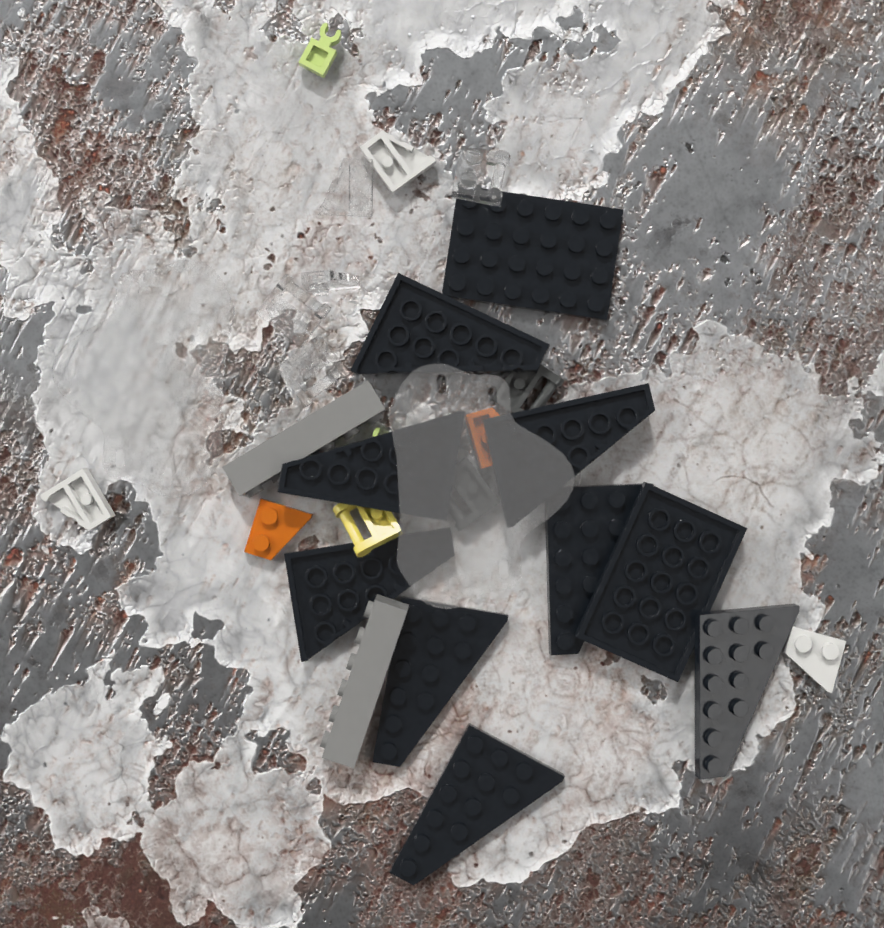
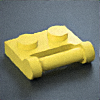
(380, 524)

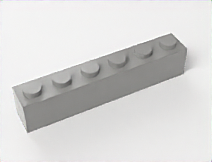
(305, 438)
(365, 680)

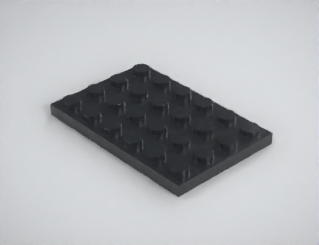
(534, 255)
(657, 578)

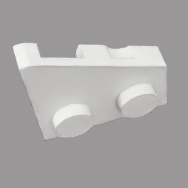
(395, 160)
(81, 499)
(816, 655)

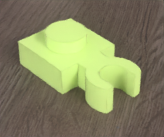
(319, 54)

